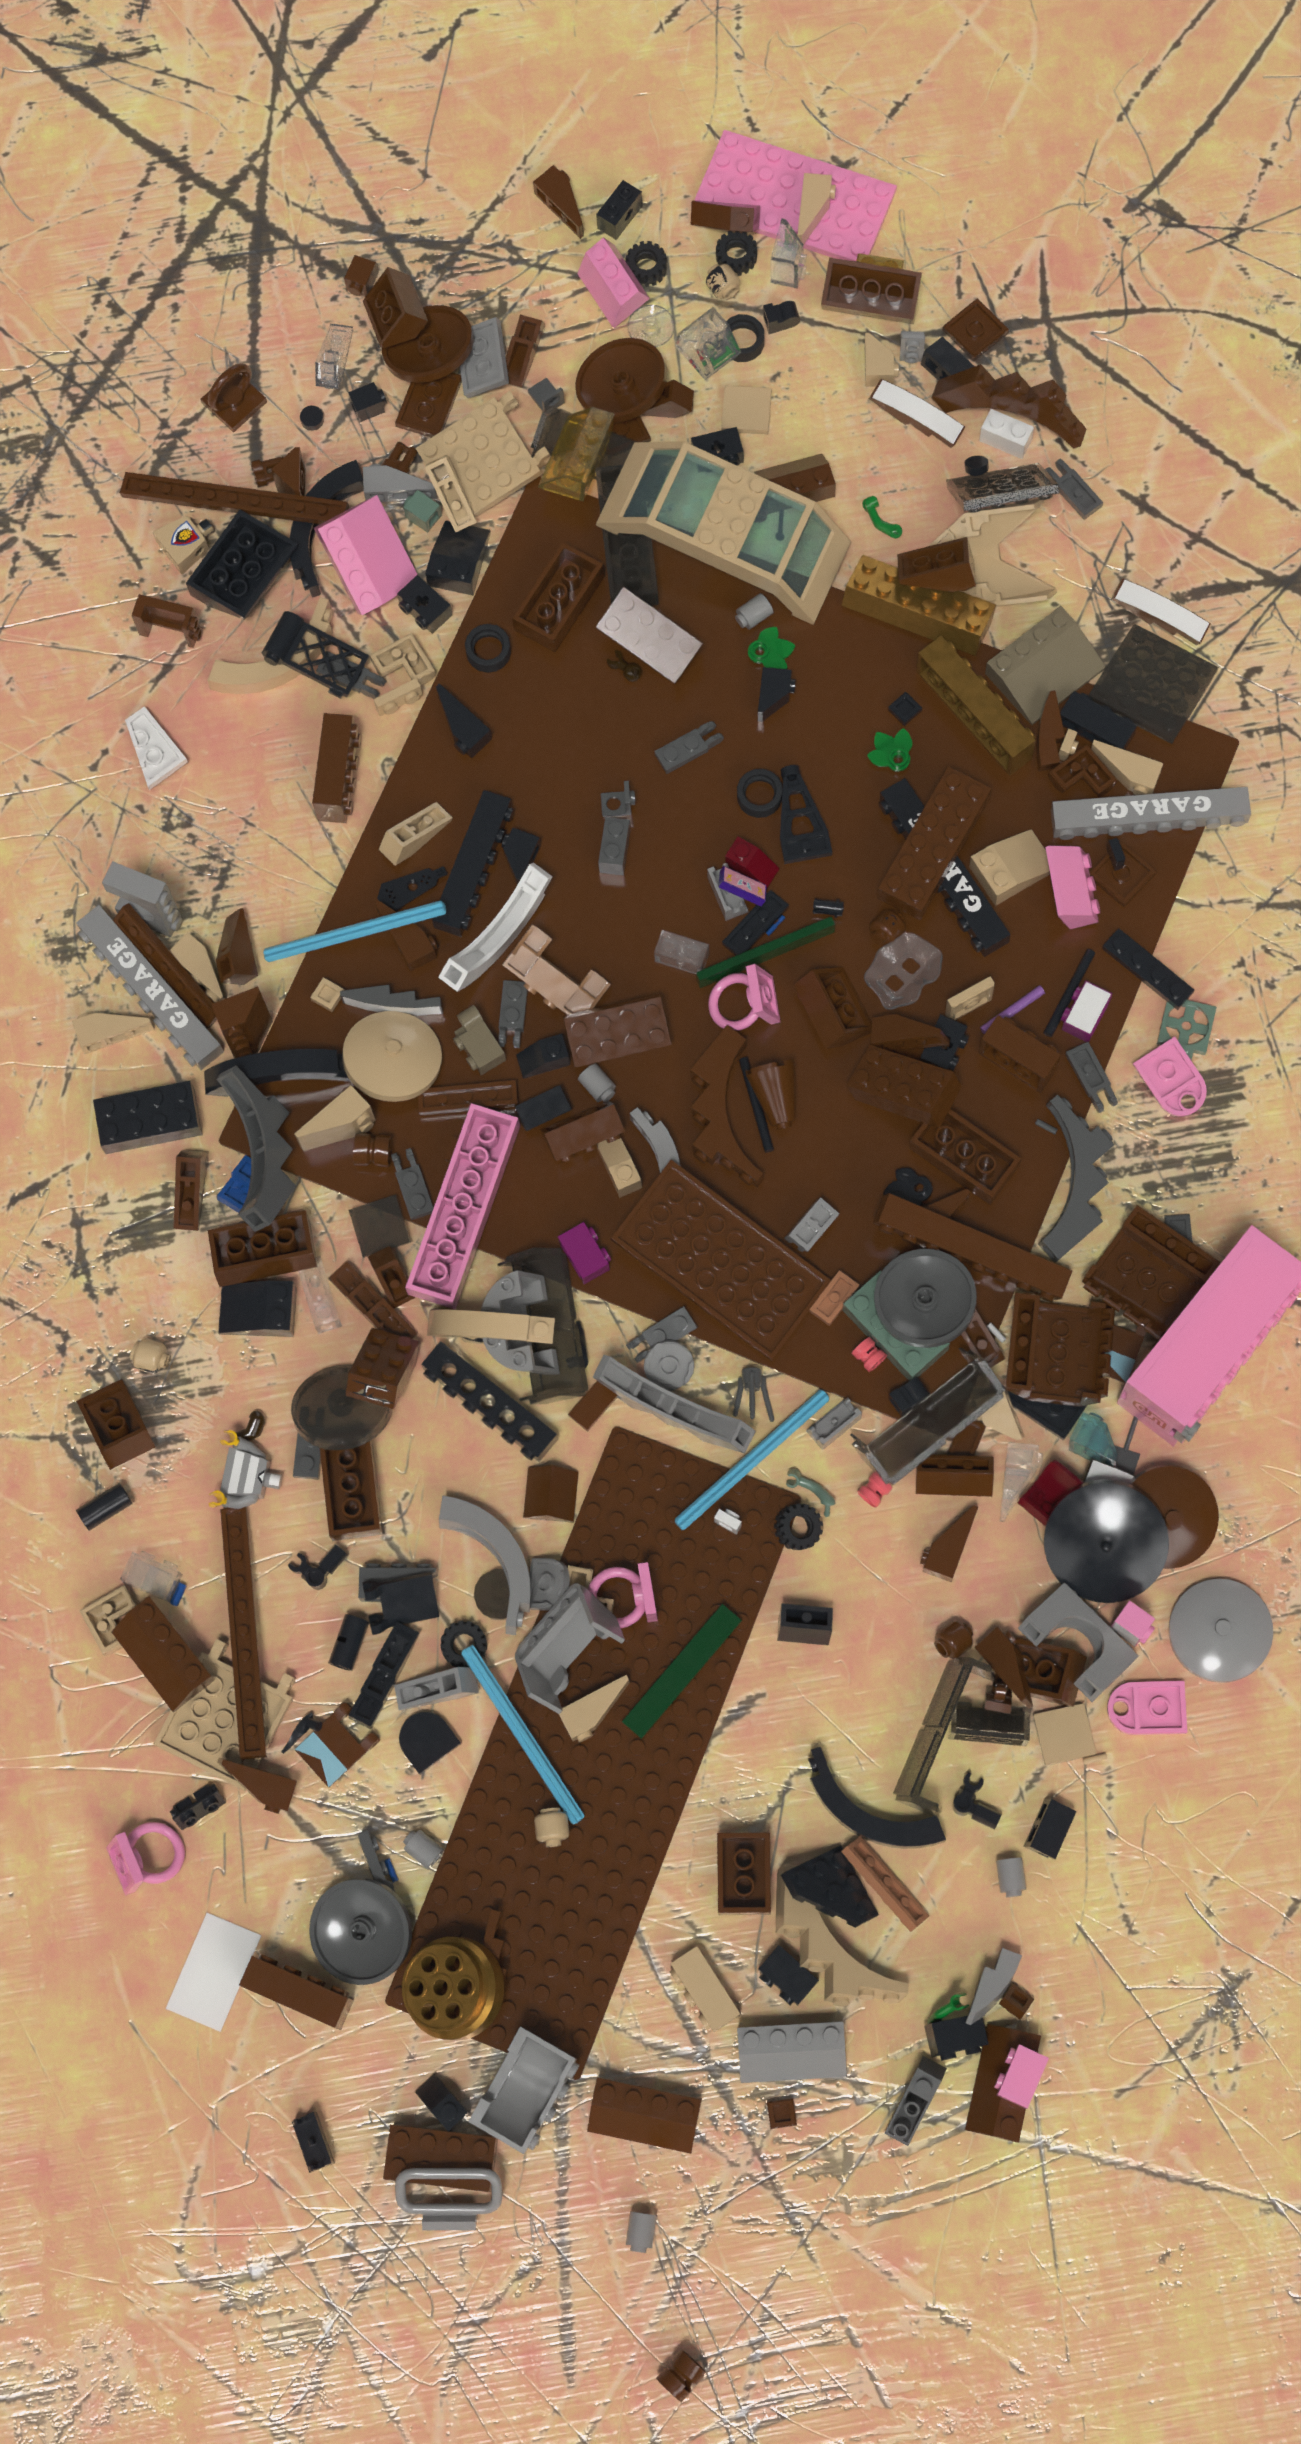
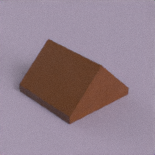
(290, 473)
(551, 1494)

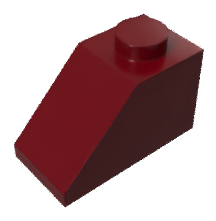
(751, 862)

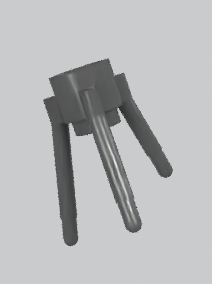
(752, 1381)

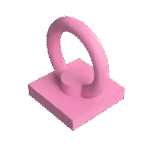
(760, 996)
(641, 1589)
(128, 1861)

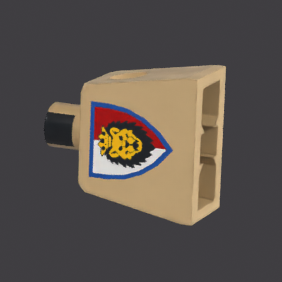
(183, 541)

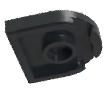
(426, 1740)

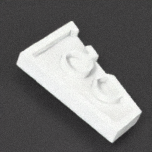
(154, 748)

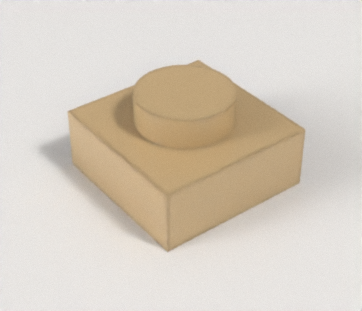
(1069, 745)
(327, 994)

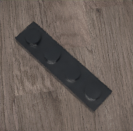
(1148, 969)

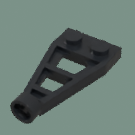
(807, 845)

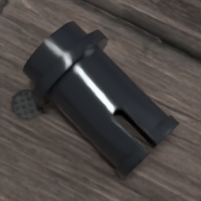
(828, 907)

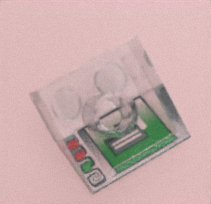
(787, 257)
(708, 343)

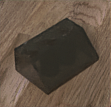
(990, 1726)

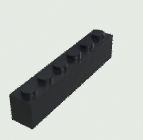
(473, 861)

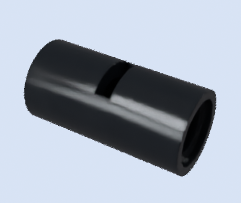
(104, 1506)
(348, 1642)

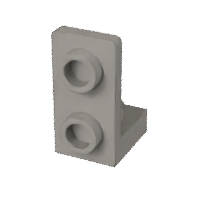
(912, 346)

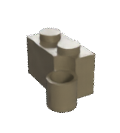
(477, 1042)

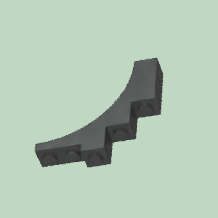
(268, 1150)
(1086, 1180)

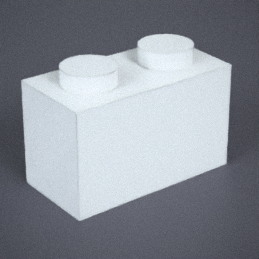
(1006, 433)

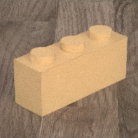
(704, 1990)

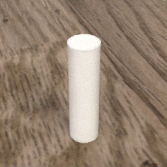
(996, 1332)

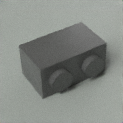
(614, 846)

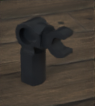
(316, 1576)
(964, 1805)

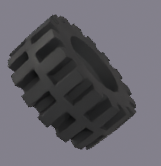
(738, 240)
(650, 252)
(813, 1526)
(453, 1632)

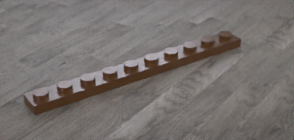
(230, 498)
(243, 1633)

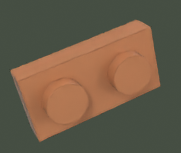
(832, 1298)

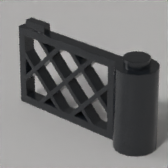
(285, 642)

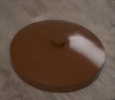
(435, 350)
(622, 378)
(1187, 1509)

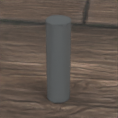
(1046, 1126)

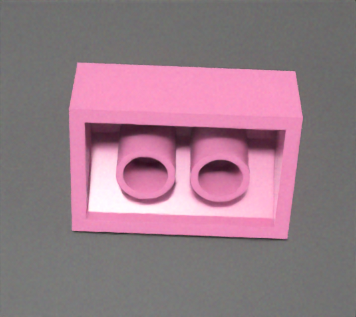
(611, 282)
(1073, 885)

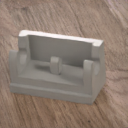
(729, 903)
(812, 1225)
(834, 1423)

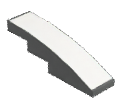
(380, 999)

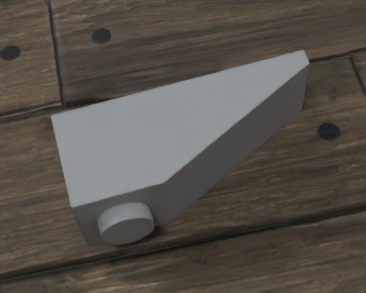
(393, 484)
(436, 1688)

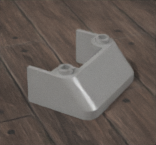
(559, 1640)

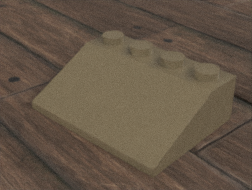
(1044, 660)

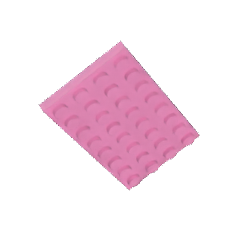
(773, 178)

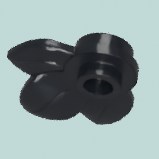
(906, 1186)

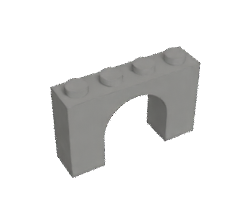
(147, 897)
(1067, 1609)

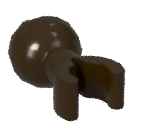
(631, 671)

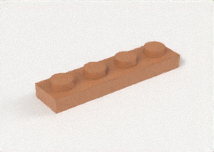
(885, 1883)

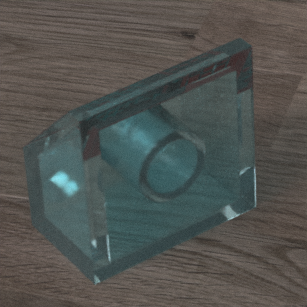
(1093, 1440)

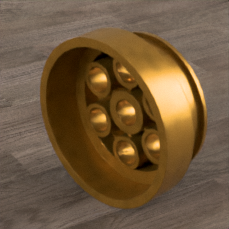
(476, 2008)

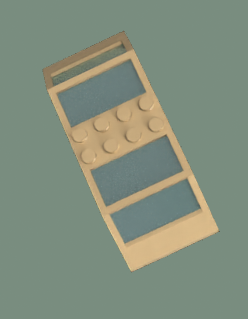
(728, 521)

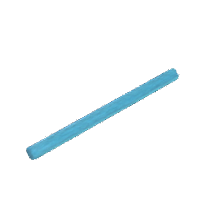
(354, 931)
(751, 1460)
(522, 1734)

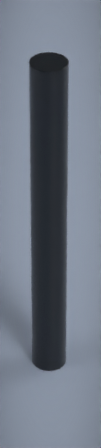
(1067, 996)
(757, 1109)

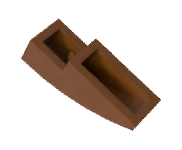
(523, 349)
(1049, 734)

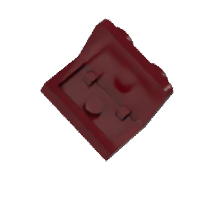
(1048, 1490)

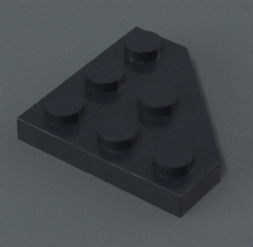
(832, 1887)

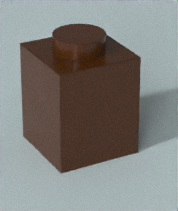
(360, 276)

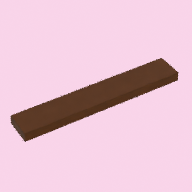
(165, 964)

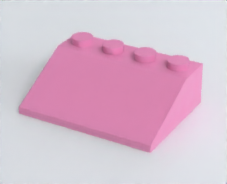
(366, 554)

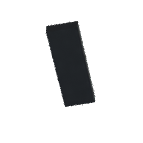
(755, 924)

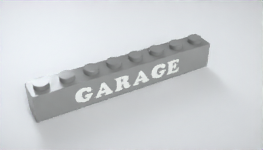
(1150, 812)
(149, 987)

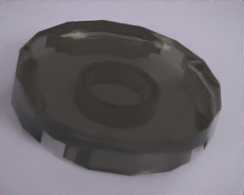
(493, 1594)

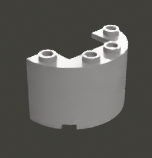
(511, 1296)
(525, 2091)

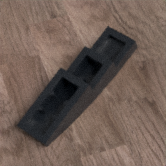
(383, 1675)

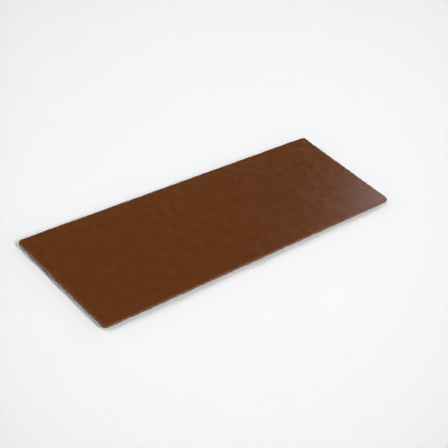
(580, 1903)

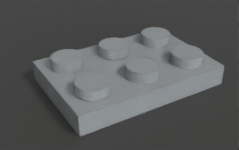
(486, 363)

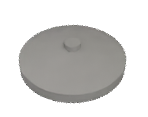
(1220, 1630)

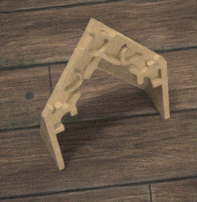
(995, 578)

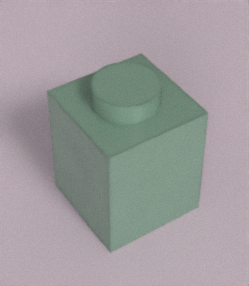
(422, 510)

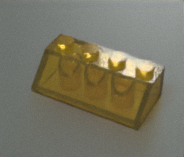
(578, 453)

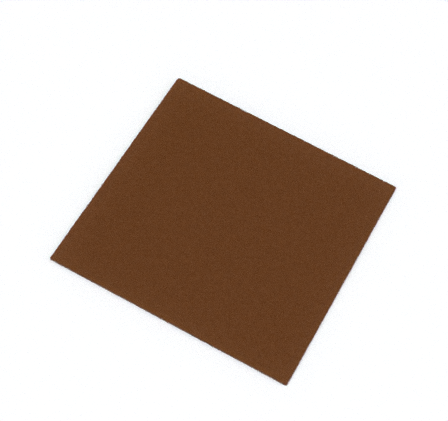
(580, 730)

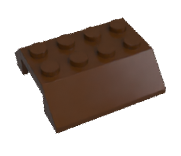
(1149, 1272)
(1059, 1351)

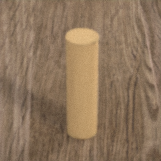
(1095, 1758)

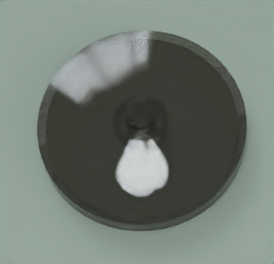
(332, 1419)

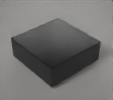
(905, 708)
(1116, 854)

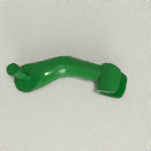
(892, 530)
(948, 2008)

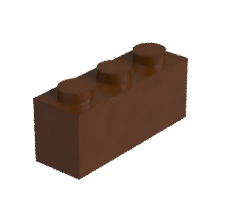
(955, 1475)

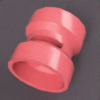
(869, 1354)
(874, 1490)

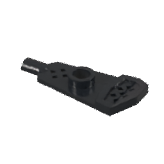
(400, 887)

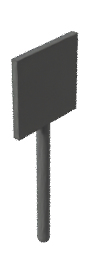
(1128, 1459)

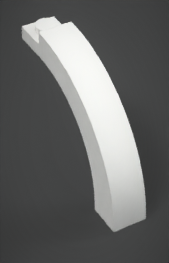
(500, 933)

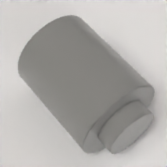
(753, 612)
(597, 1083)
(422, 1848)
(1011, 1876)
(640, 2231)

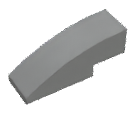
(993, 1984)

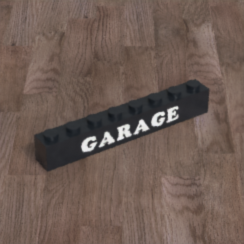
(958, 887)

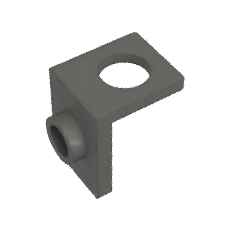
(546, 395)
(626, 799)

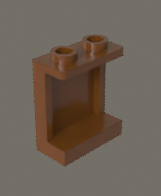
(165, 614)

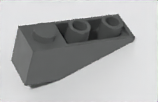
(376, 1573)
(915, 2100)

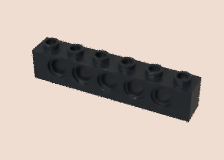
(443, 1358)

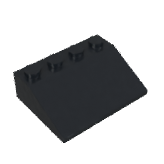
(240, 566)

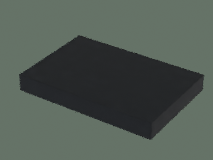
(1053, 1417)

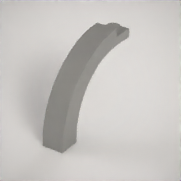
(657, 1137)
(490, 1532)

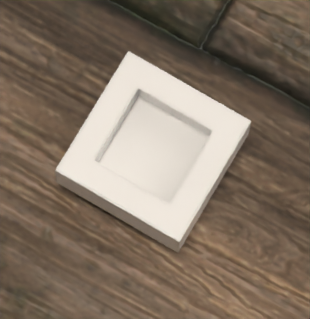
(728, 1520)

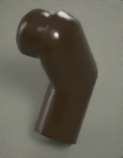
(254, 1427)

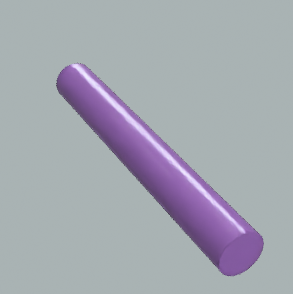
(1017, 1006)

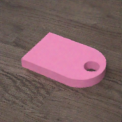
(1171, 1076)
(1151, 1706)

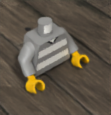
(244, 1475)

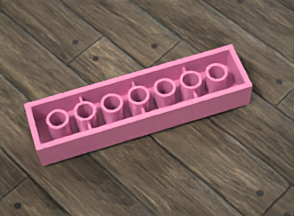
(463, 1206)

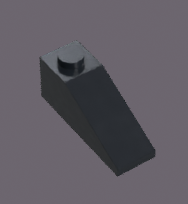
(466, 729)

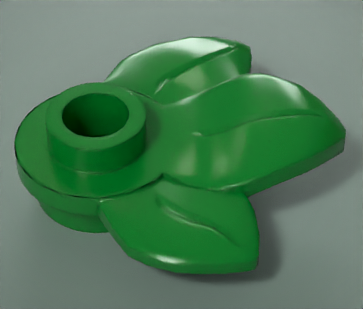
(774, 649)
(890, 748)

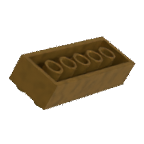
(924, 611)
(976, 705)

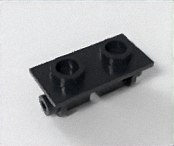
(187, 1813)

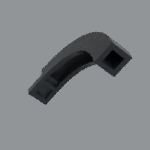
(335, 486)
(280, 1066)
(871, 1828)

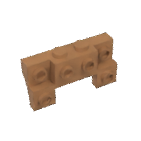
(549, 980)

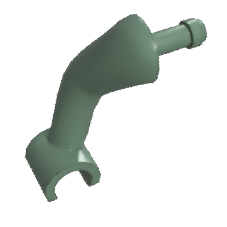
(824, 1496)

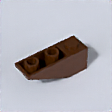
(235, 953)

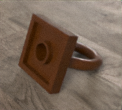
(233, 397)

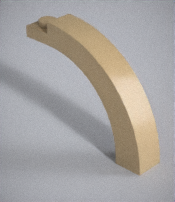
(262, 676)
(490, 1326)

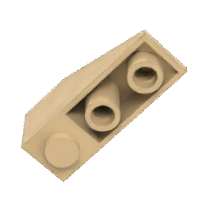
(197, 963)

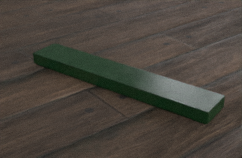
(766, 951)
(681, 1671)

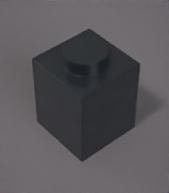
(367, 401)

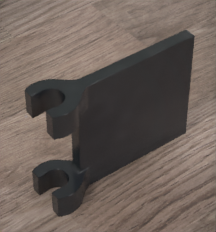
(402, 1601)

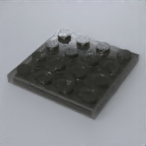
(1002, 487)
(1153, 683)

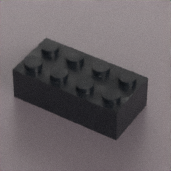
(147, 1117)

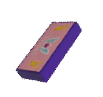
(742, 886)

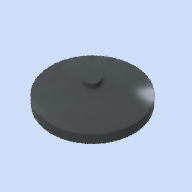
(925, 1298)
(360, 1931)

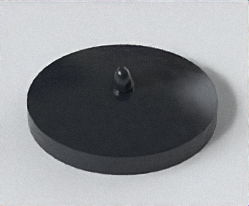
(1106, 1541)

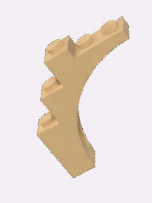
(821, 1952)

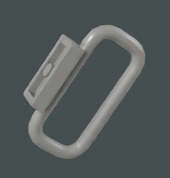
(448, 2215)

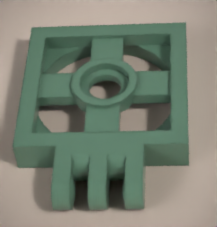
(1205, 1030)

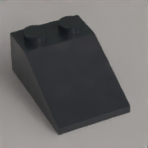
(457, 558)
(258, 1309)

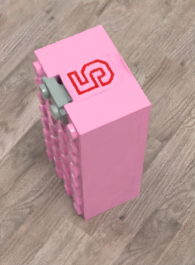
(1213, 1337)

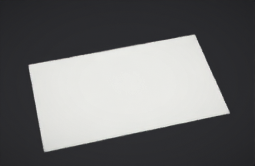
(213, 1972)

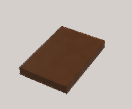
(428, 405)

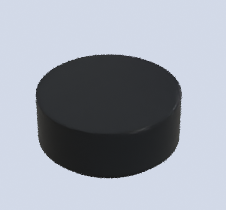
(311, 418)
(976, 465)

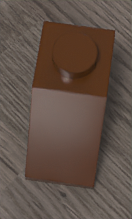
(673, 402)
(390, 1276)

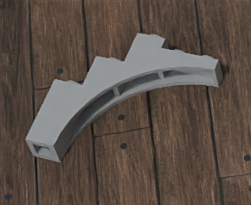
(673, 1409)

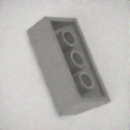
(791, 2052)

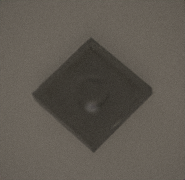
(379, 1225)

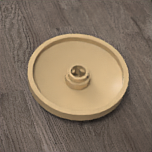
(392, 1056)

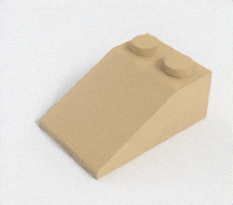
(1010, 866)
(337, 1121)

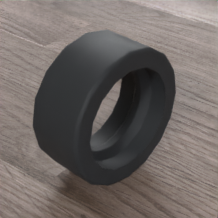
(751, 323)
(483, 631)
(761, 810)

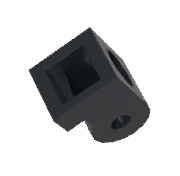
(780, 316)
(908, 1396)

